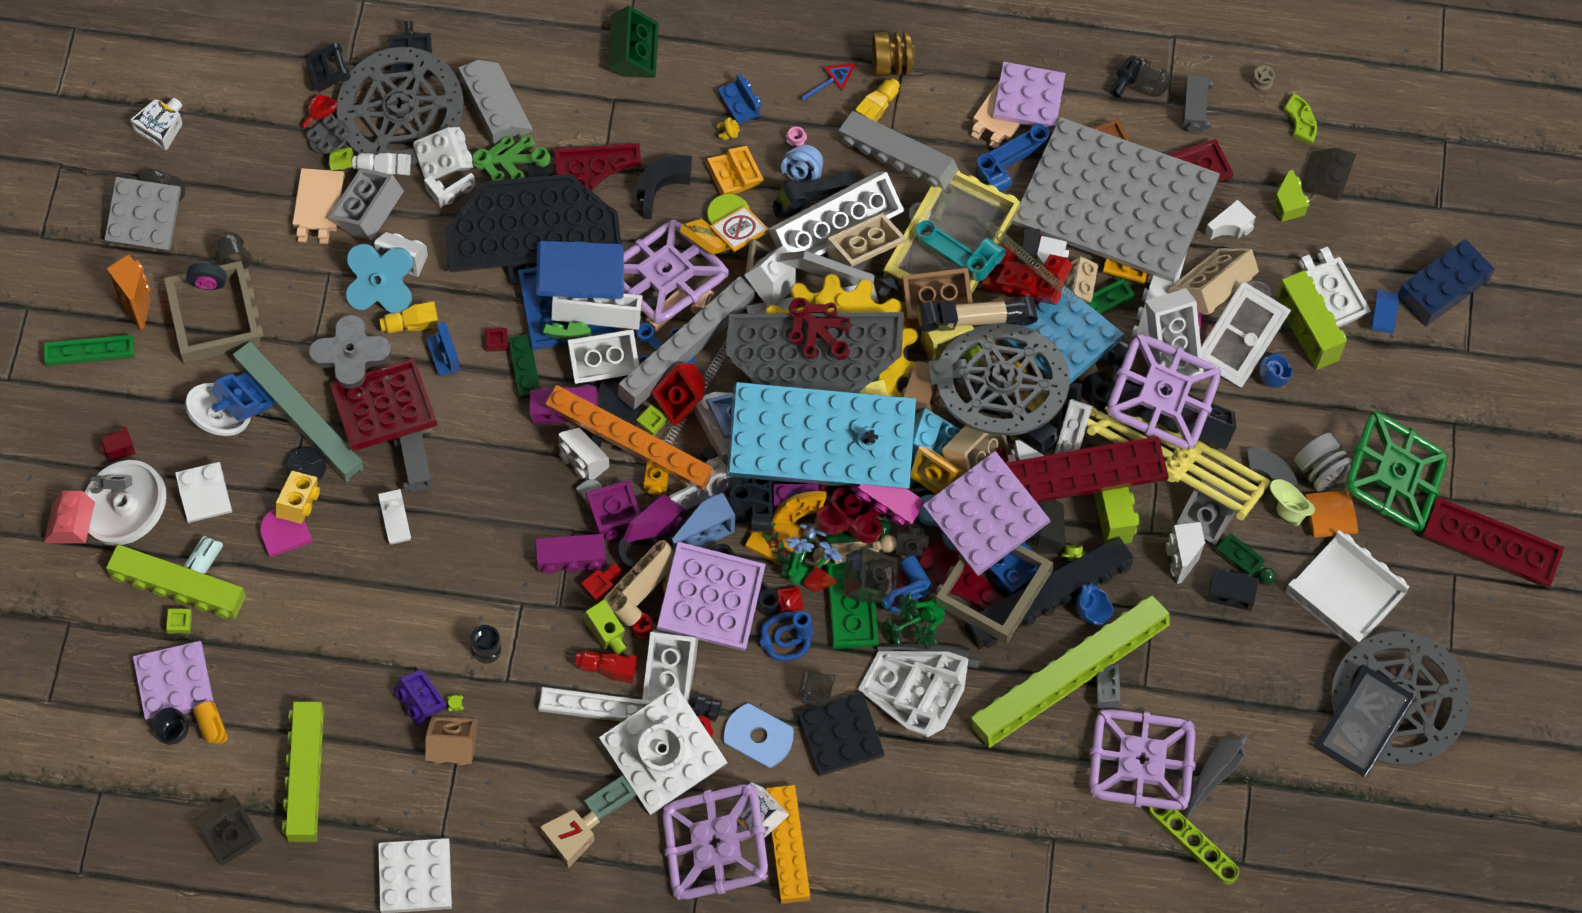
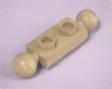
(886, 543)

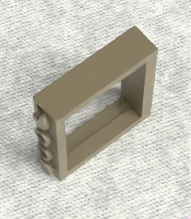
(220, 346)
(980, 621)

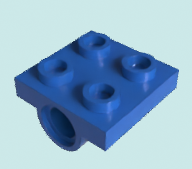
(1012, 572)

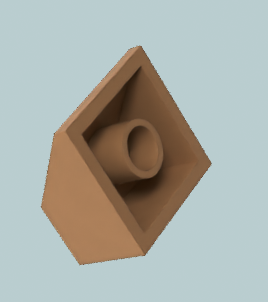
(921, 389)
(451, 740)

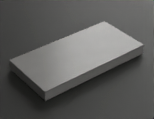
(822, 266)

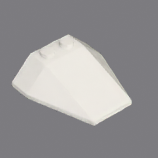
(916, 687)

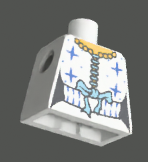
(159, 122)
(771, 813)

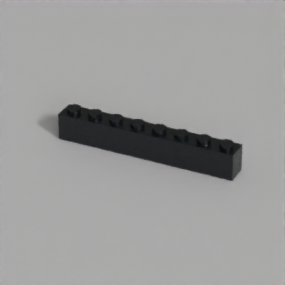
(1060, 588)

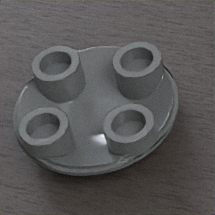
(328, 135)

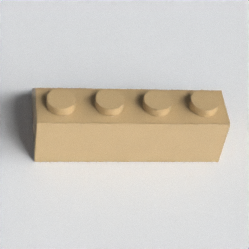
(1218, 277)

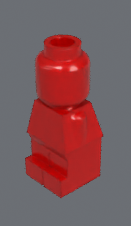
(609, 665)

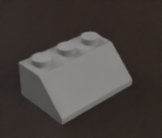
(366, 203)

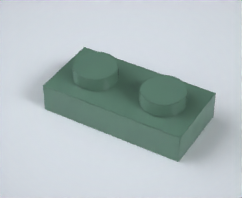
(610, 798)

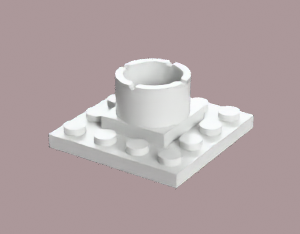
(666, 775)

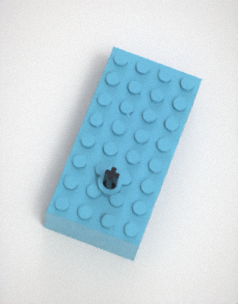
(820, 436)

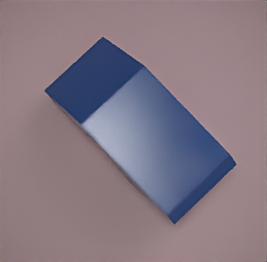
(1385, 311)

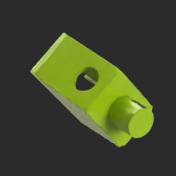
(602, 619)

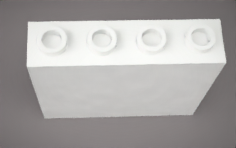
(1347, 589)

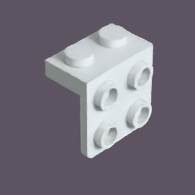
(443, 153)

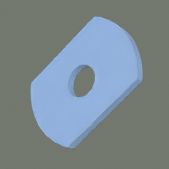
(770, 751)

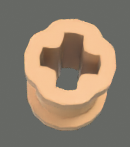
(703, 301)

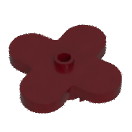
(847, 512)

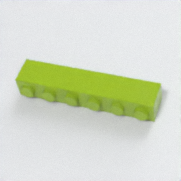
(176, 582)
(305, 772)

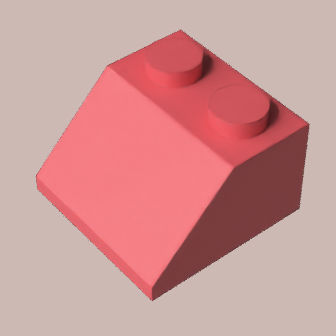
(69, 518)

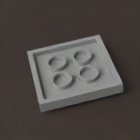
(142, 214)

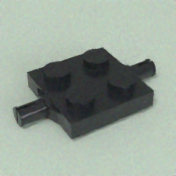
(413, 40)

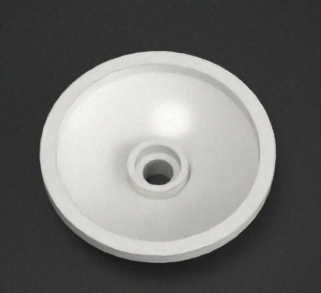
(200, 412)

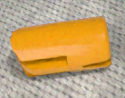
(210, 723)

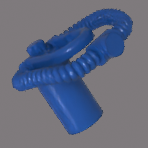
(919, 586)
(804, 629)

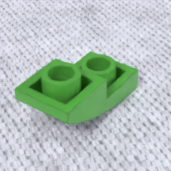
(574, 331)

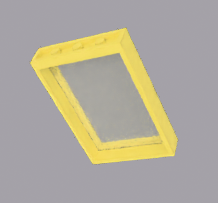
(951, 213)

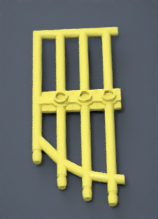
(1182, 461)

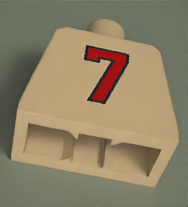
(570, 835)

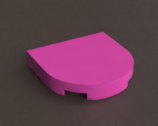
(283, 535)

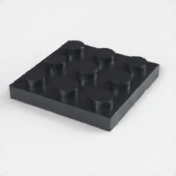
(840, 734)

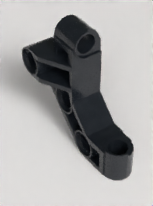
(753, 503)

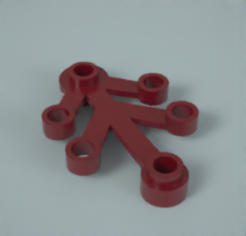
(818, 326)

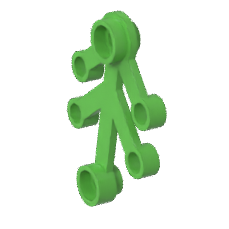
(485, 159)

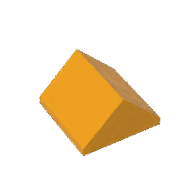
(934, 470)

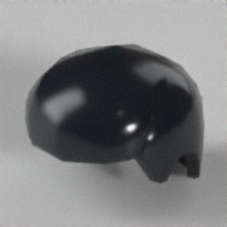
(170, 726)

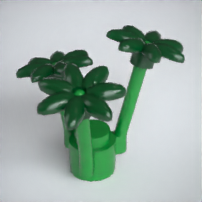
(930, 613)

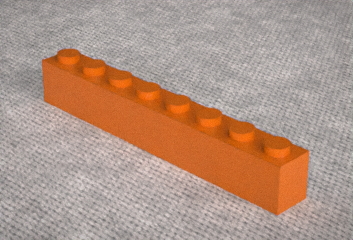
(630, 438)

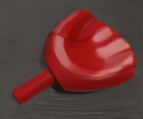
(320, 108)

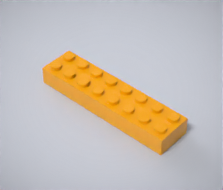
(789, 849)

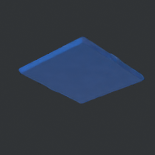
(580, 270)

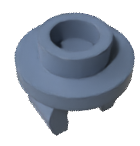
(888, 285)

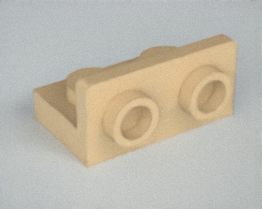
(1082, 278)

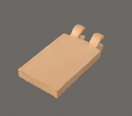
(984, 120)
(315, 200)

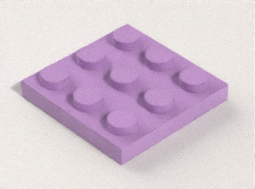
(1029, 95)
(173, 679)

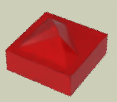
(790, 600)

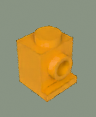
(653, 485)

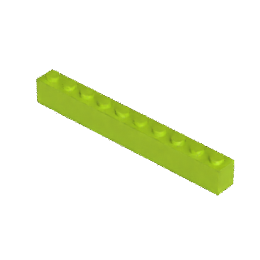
(1070, 671)

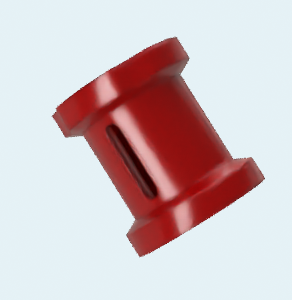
(643, 634)

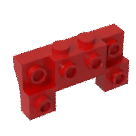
(1020, 280)

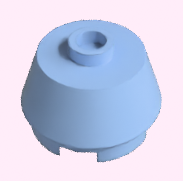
(803, 164)

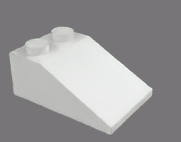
(669, 664)

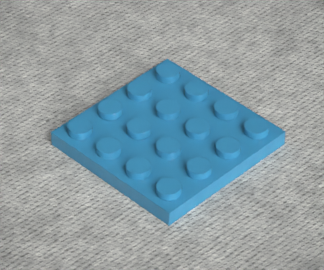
(1076, 332)

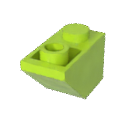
(1290, 200)

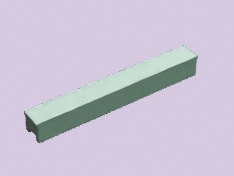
(298, 412)

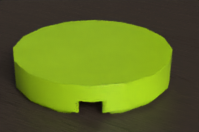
(724, 206)

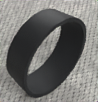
(1030, 245)

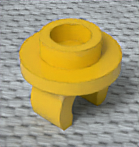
(731, 129)

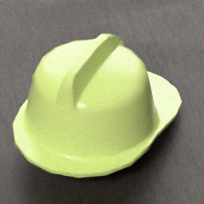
(1291, 502)

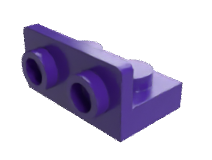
(419, 696)

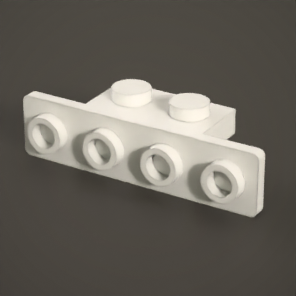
(691, 496)

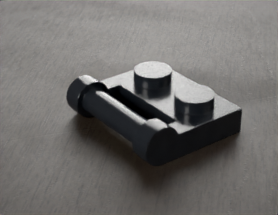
(321, 69)

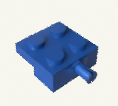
(240, 396)

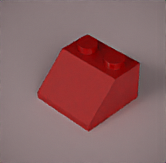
(680, 391)

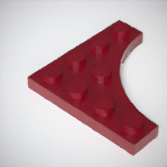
(596, 163)
(936, 564)

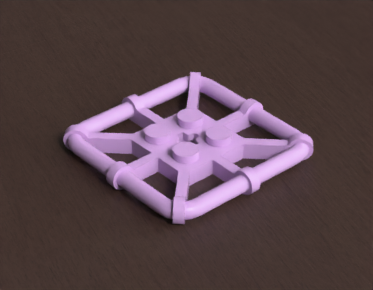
(680, 271)
(1151, 396)
(1152, 749)
(727, 850)

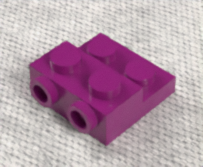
(613, 508)

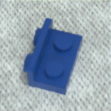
(740, 100)
(443, 351)

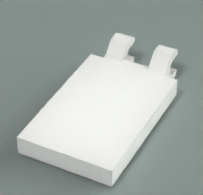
(1336, 287)

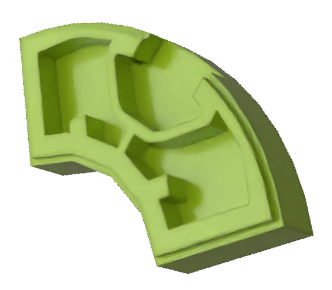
(1303, 119)

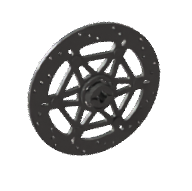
(398, 96)
(1003, 379)
(1449, 669)

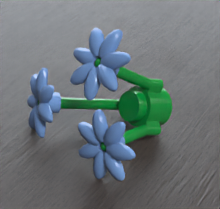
(798, 571)

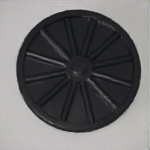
(306, 461)

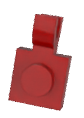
(600, 583)

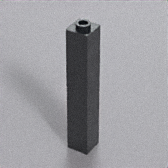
(1040, 439)

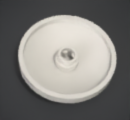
(128, 514)

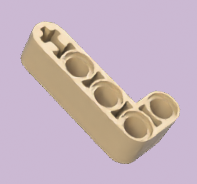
(640, 582)

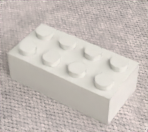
(1175, 322)

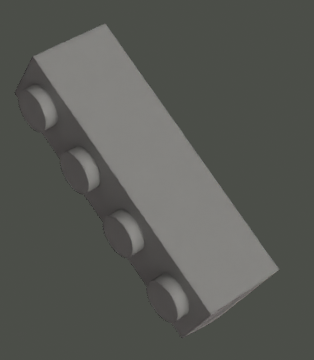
(494, 100)

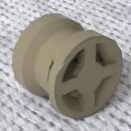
(1261, 73)

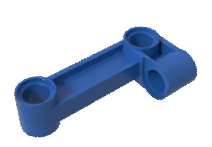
(1008, 155)

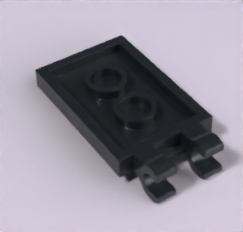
(613, 404)

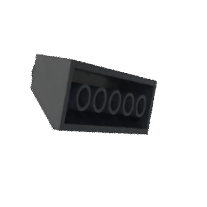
(1217, 427)

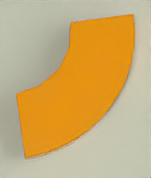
(797, 506)

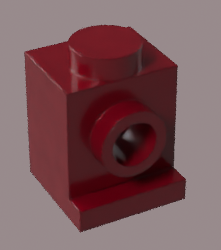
(117, 445)

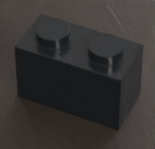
(1233, 589)

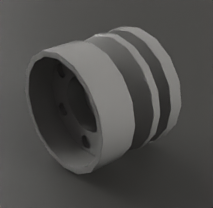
(1323, 461)

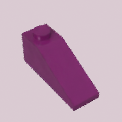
(656, 520)

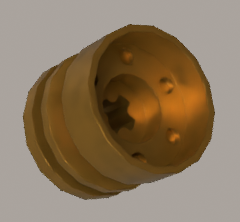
(892, 53)

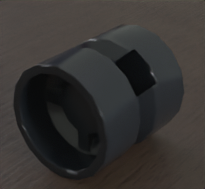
(1117, 353)
(486, 644)

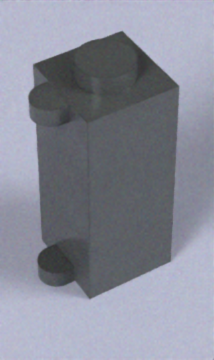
(1196, 104)
(415, 462)

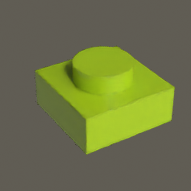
(341, 159)
(652, 420)
(179, 621)

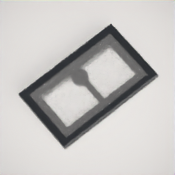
(1364, 721)

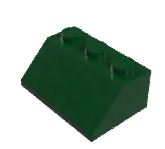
(633, 43)

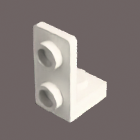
(447, 196)
(394, 516)

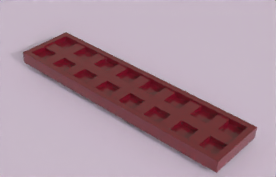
(1091, 469)

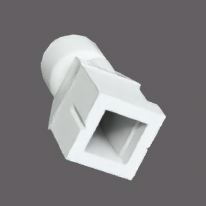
(383, 162)

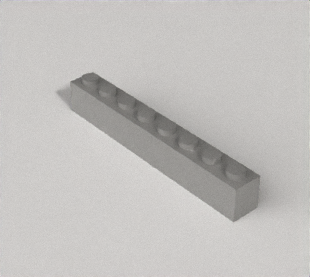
(686, 342)

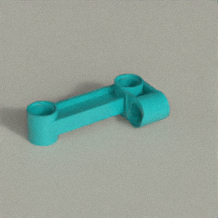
(986, 255)

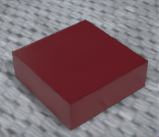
(496, 339)

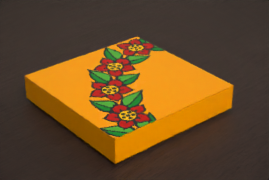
(702, 235)
(771, 544)

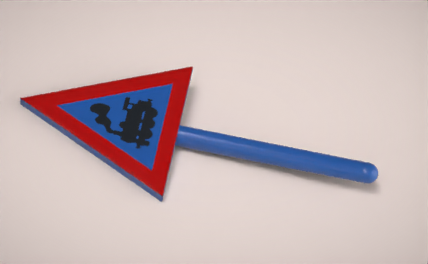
(838, 74)

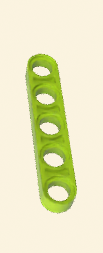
(1197, 851)

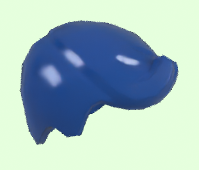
(1275, 371)
(1093, 605)

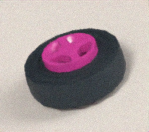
(206, 276)

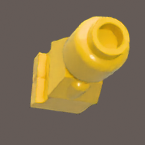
(876, 102)
(414, 318)

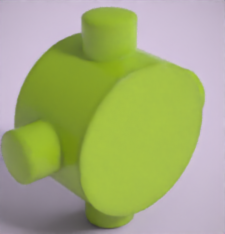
(455, 703)

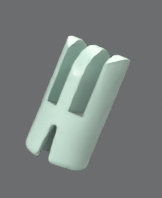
(203, 555)

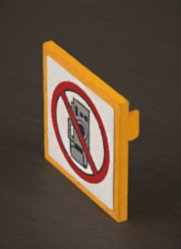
(739, 228)

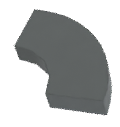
(1270, 465)

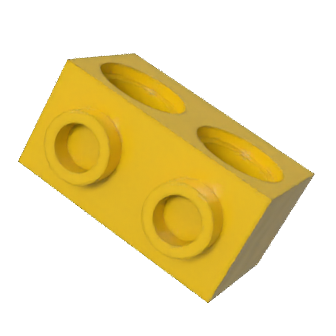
(297, 497)

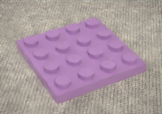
(986, 513)
(711, 596)

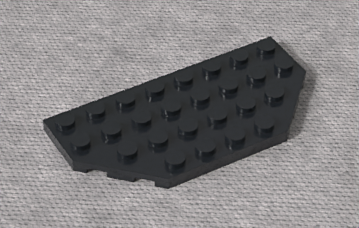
(513, 215)

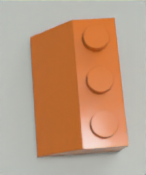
(131, 288)

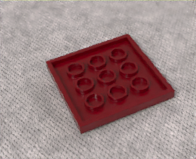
(384, 406)

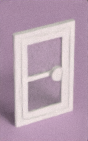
(1243, 333)

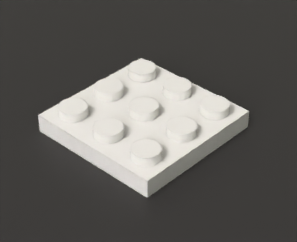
(415, 876)

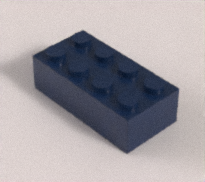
(1445, 282)

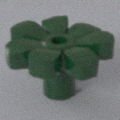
(786, 563)

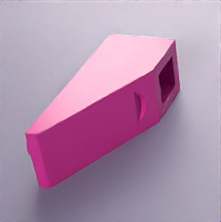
(896, 502)

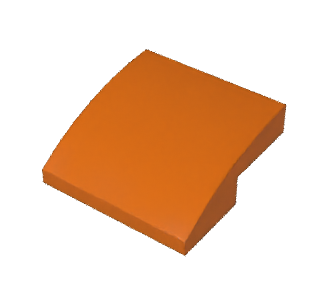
(1332, 513)

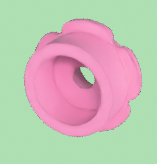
(796, 132)

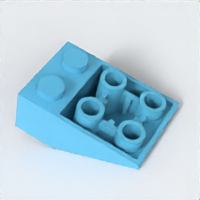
(932, 432)

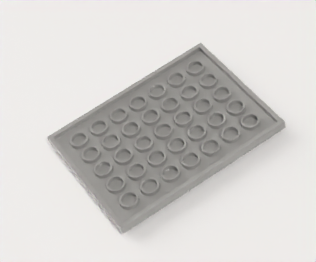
(1116, 199)

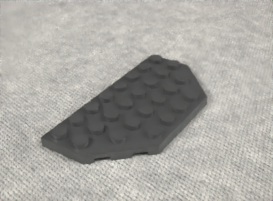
(766, 356)

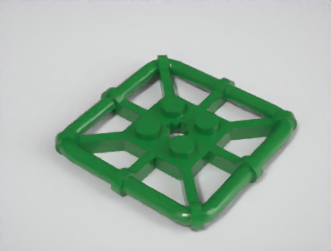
(1386, 476)

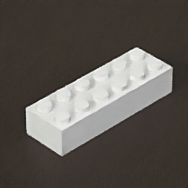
(841, 211)

